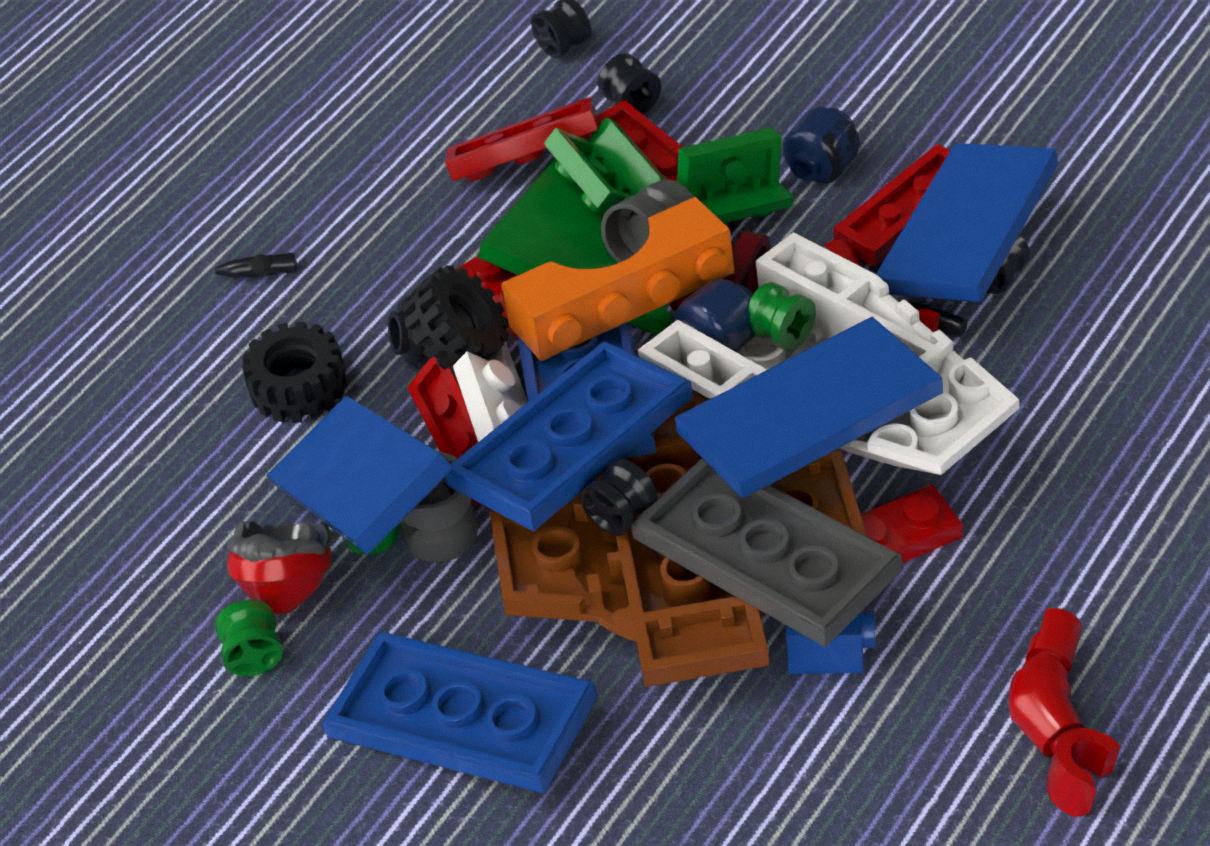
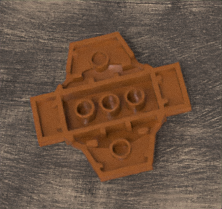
(674, 616)

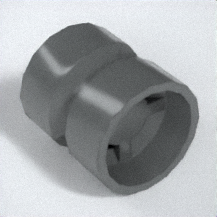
(626, 223)
(441, 524)

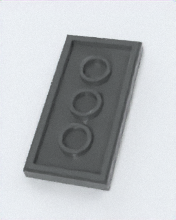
(769, 551)

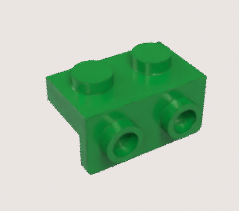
(604, 166)
(736, 175)

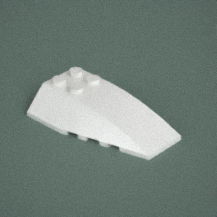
(845, 294)

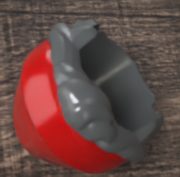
(280, 562)

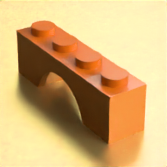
(566, 306)

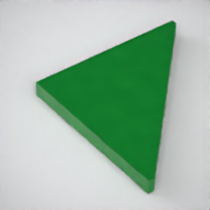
(556, 227)

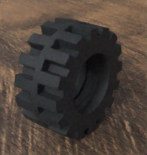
(454, 317)
(300, 393)

